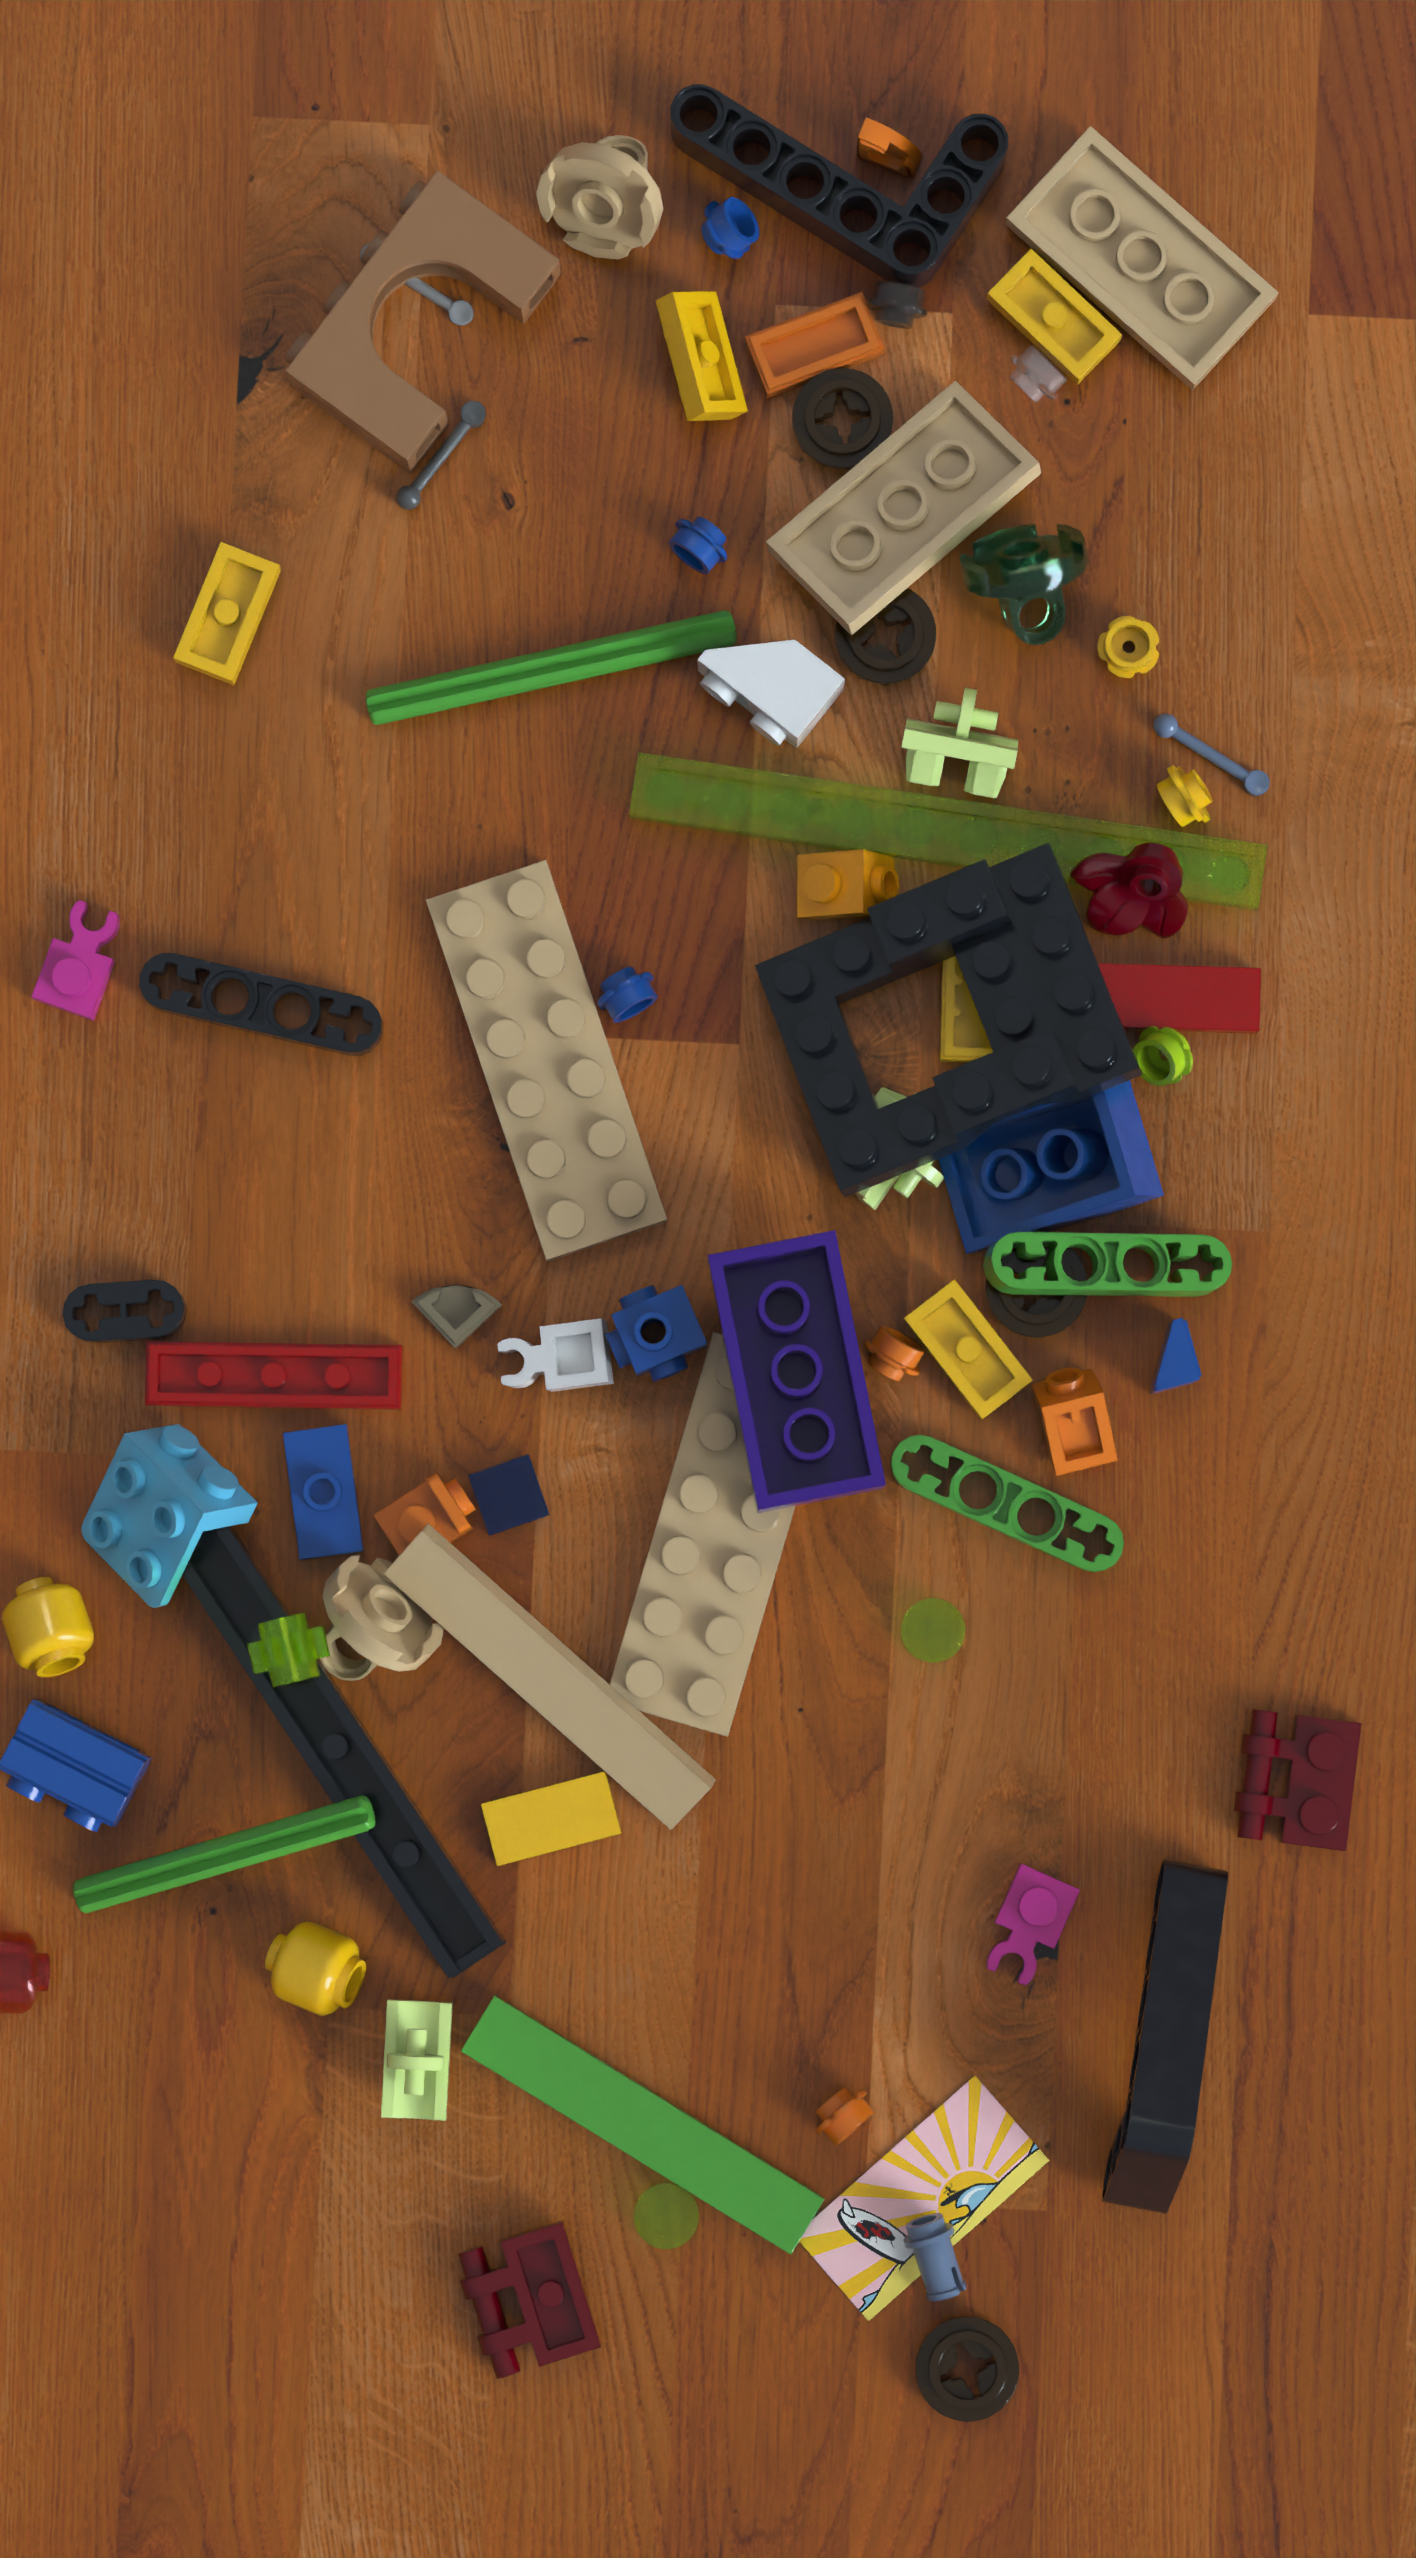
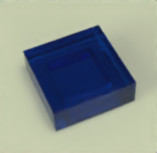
(509, 1495)

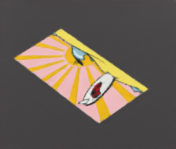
(951, 2164)

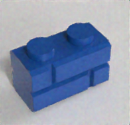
(73, 1764)

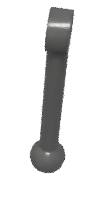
(472, 416)

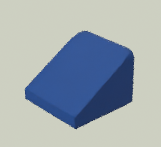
(1177, 1359)

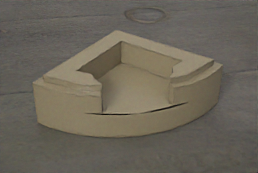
(456, 1310)

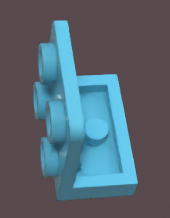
(157, 1505)

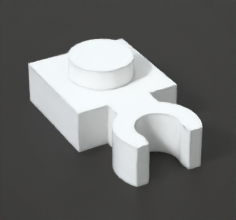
(569, 1356)

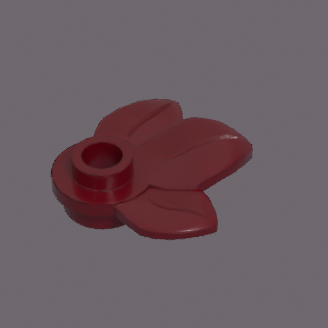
(1134, 890)

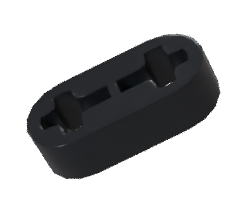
(126, 1326)

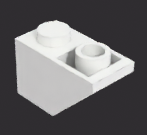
(775, 682)

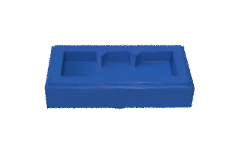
(323, 1492)

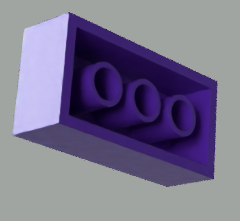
(796, 1371)

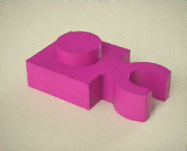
(76, 973)
(1035, 1912)

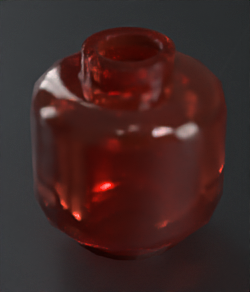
(21, 1971)

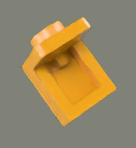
(843, 883)

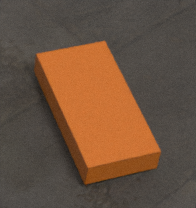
(813, 343)

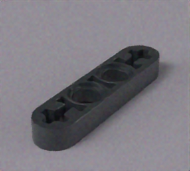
(260, 1010)

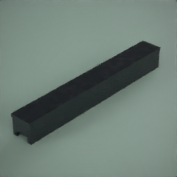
(346, 1761)

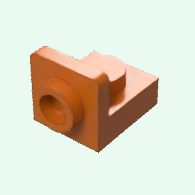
(1074, 1420)
(433, 1503)

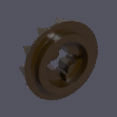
(817, 402)
(913, 643)
(1046, 1315)
(952, 2396)

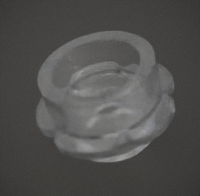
(1037, 374)

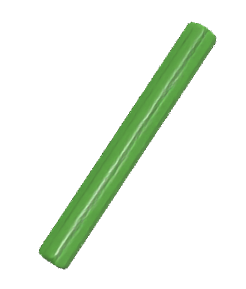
(224, 1854)

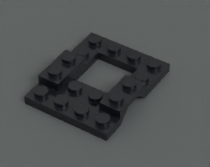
(1031, 985)

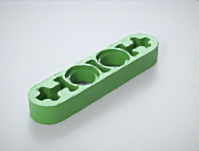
(1107, 1257)
(1003, 1511)

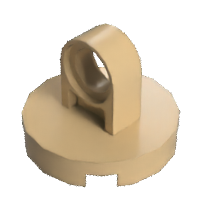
(602, 196)
(375, 1622)

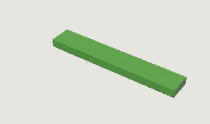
(643, 2124)

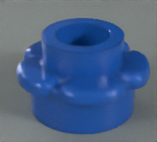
(729, 227)
(698, 544)
(627, 994)

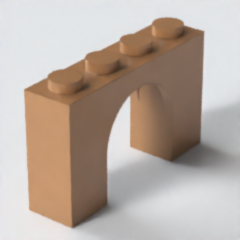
(439, 235)

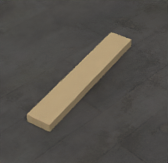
(549, 1677)

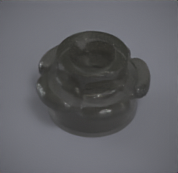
(897, 304)

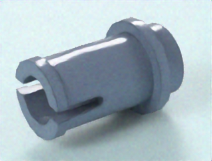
(935, 2256)

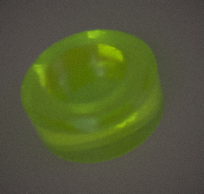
(932, 1630)
(666, 2215)

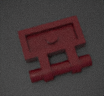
(1318, 1780)
(549, 2296)

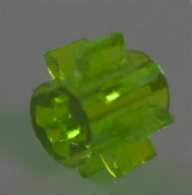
(288, 1650)

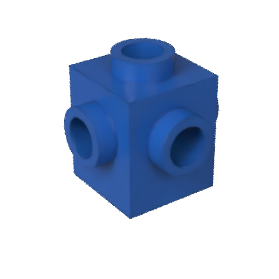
(668, 1310)

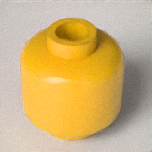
(48, 1627)
(315, 1968)

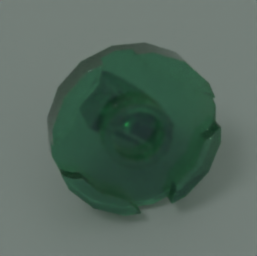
(1024, 566)

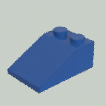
(1052, 1168)

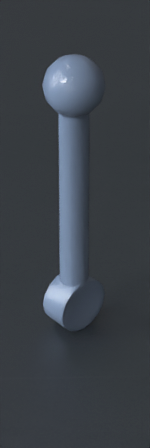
(1254, 782)

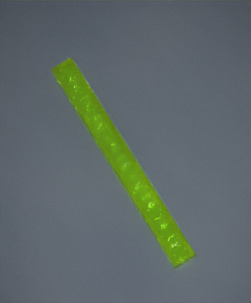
(922, 825)

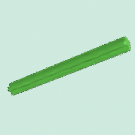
(550, 667)

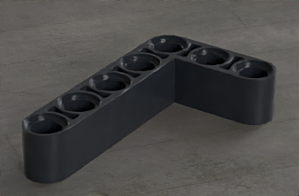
(841, 190)
(1169, 2039)

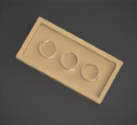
(1141, 258)
(903, 507)

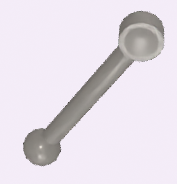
(459, 311)

